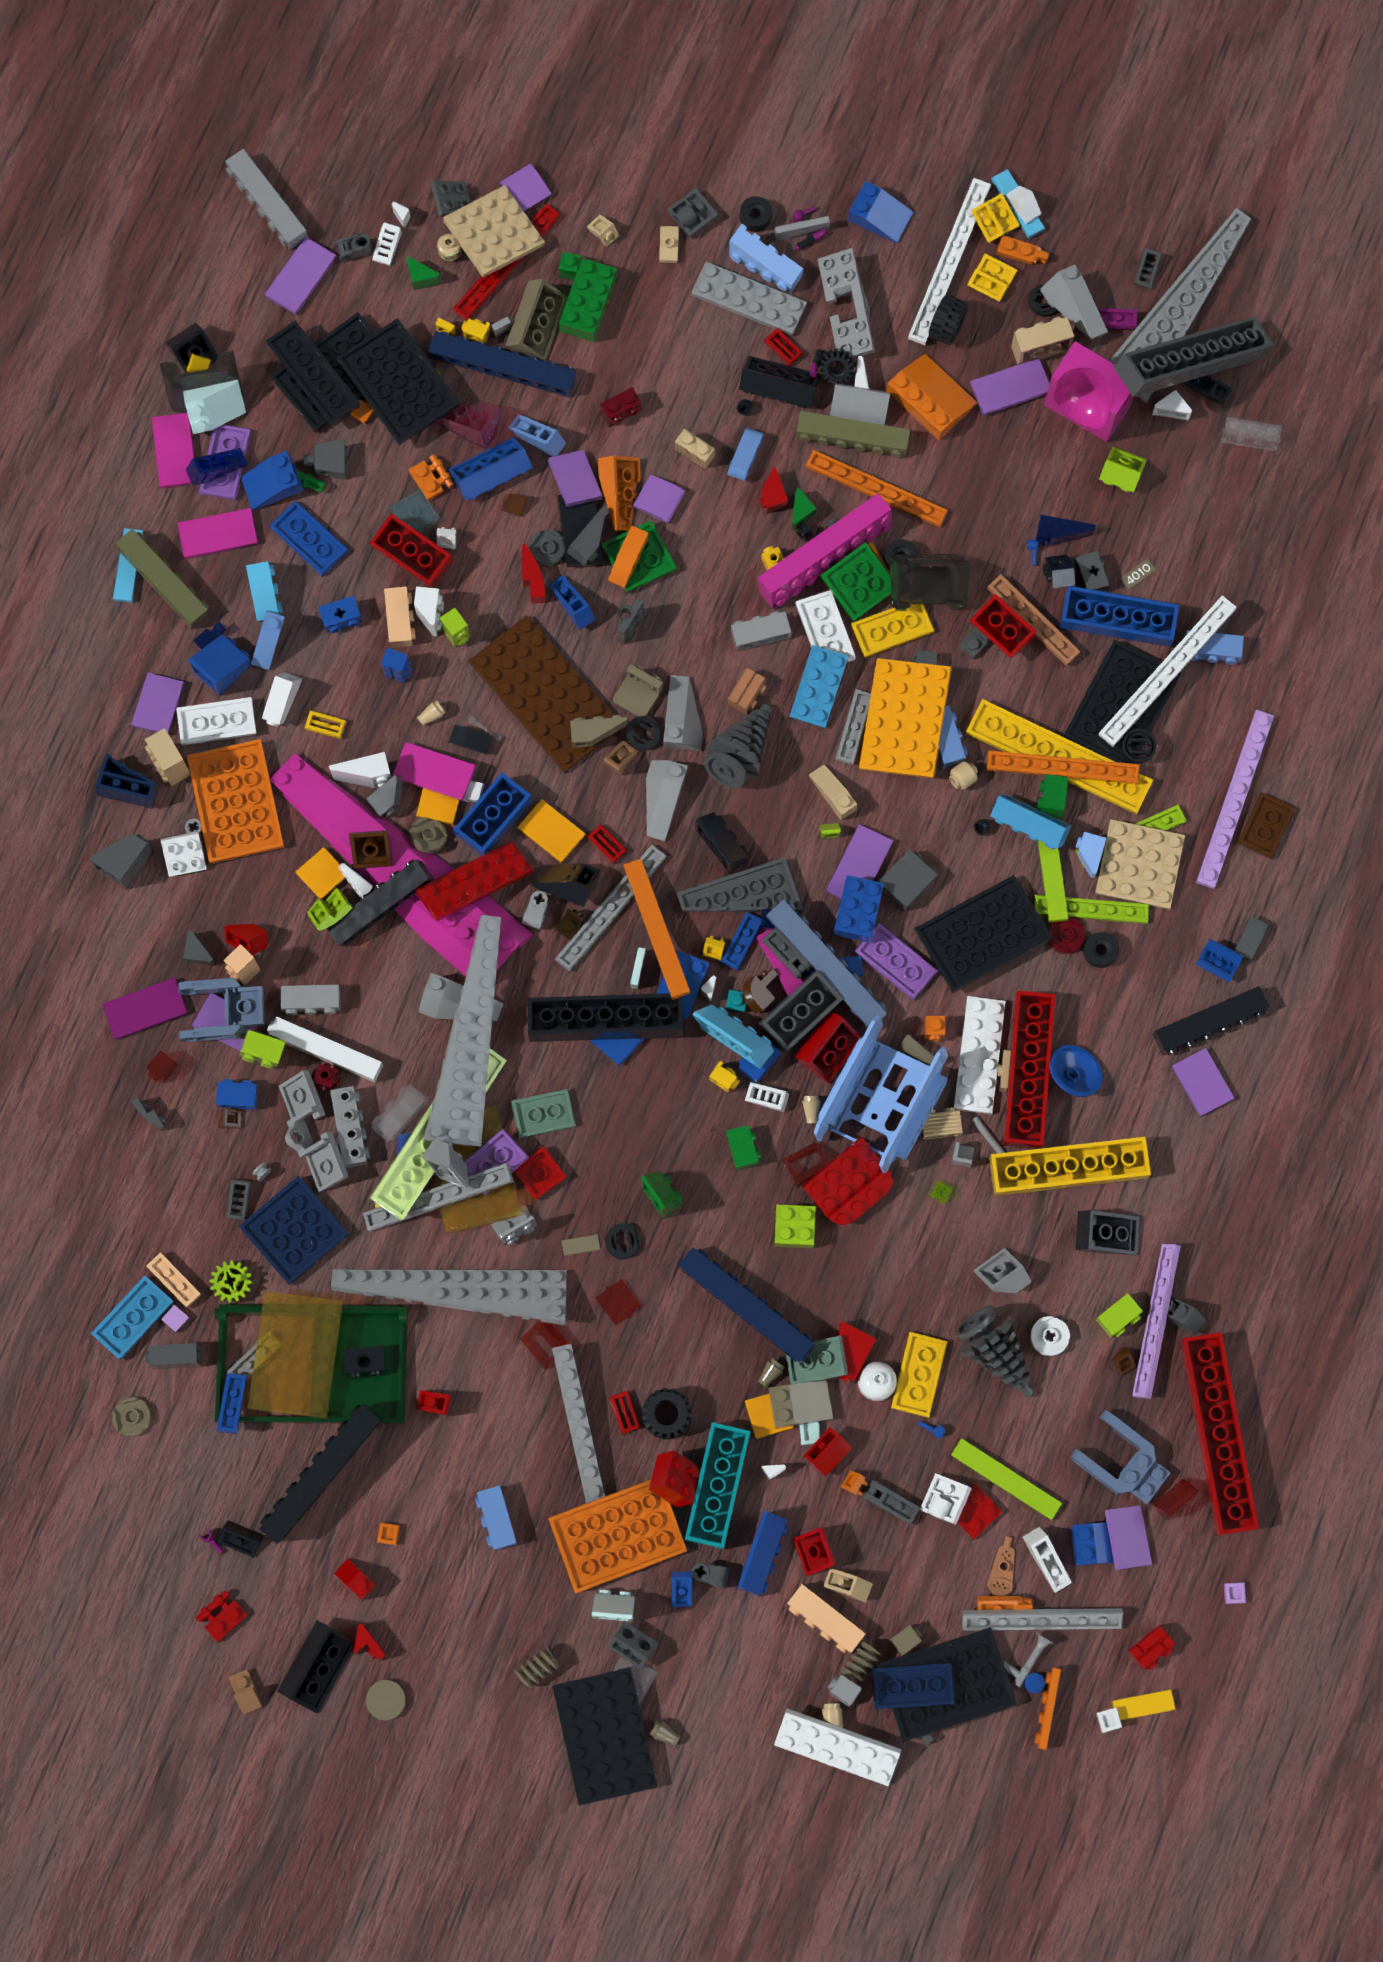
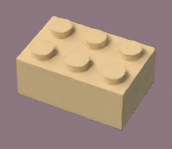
(1042, 340)
(166, 758)

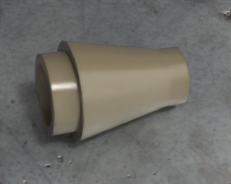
(771, 1372)
(662, 1732)

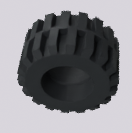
(948, 319)
(666, 1431)

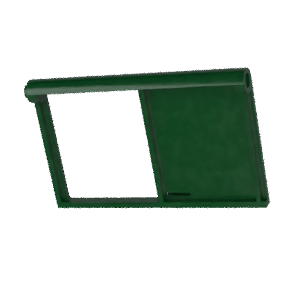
(359, 1328)

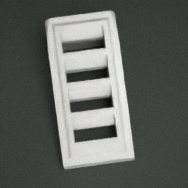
(396, 234)
(861, 377)
(358, 883)
(782, 1102)

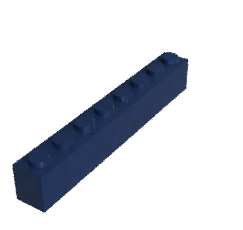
(502, 364)
(747, 1306)

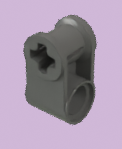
(352, 247)
(714, 1574)

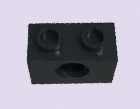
(1059, 571)
(373, 1354)

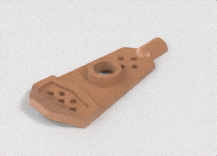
(1002, 1576)

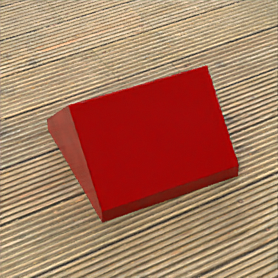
(814, 1551)

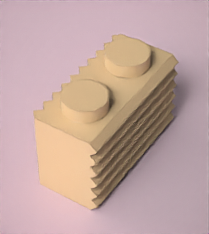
(694, 448)
(942, 1124)

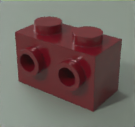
(620, 407)

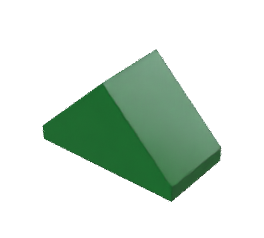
(422, 275)
(803, 509)

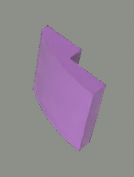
(526, 187)
(659, 498)

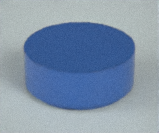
(1034, 1683)

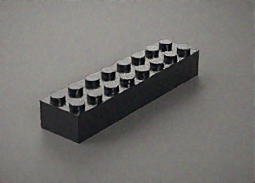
(605, 1017)
(321, 1473)

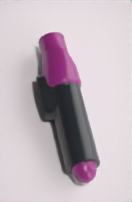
(810, 238)
(816, 362)

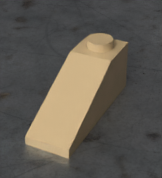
(833, 792)

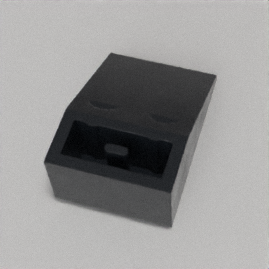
(568, 881)

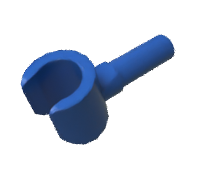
(1033, 545)
(938, 1432)

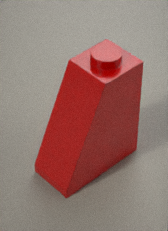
(856, 1348)

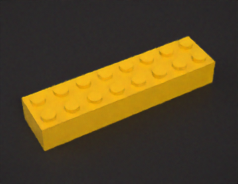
(1070, 1166)

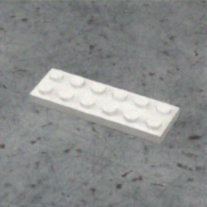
(979, 1055)
(837, 1747)

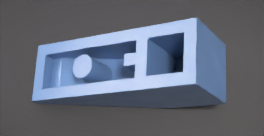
(539, 435)
(267, 640)

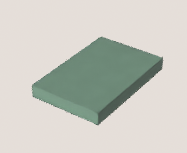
(543, 1113)
(823, 1363)

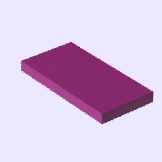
(144, 1008)

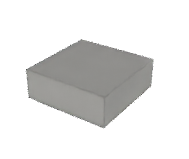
(501, 327)

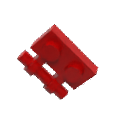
(225, 1620)

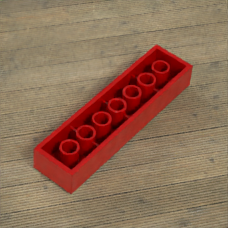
(1029, 1070)

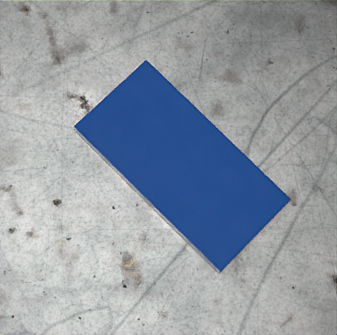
(308, 538)

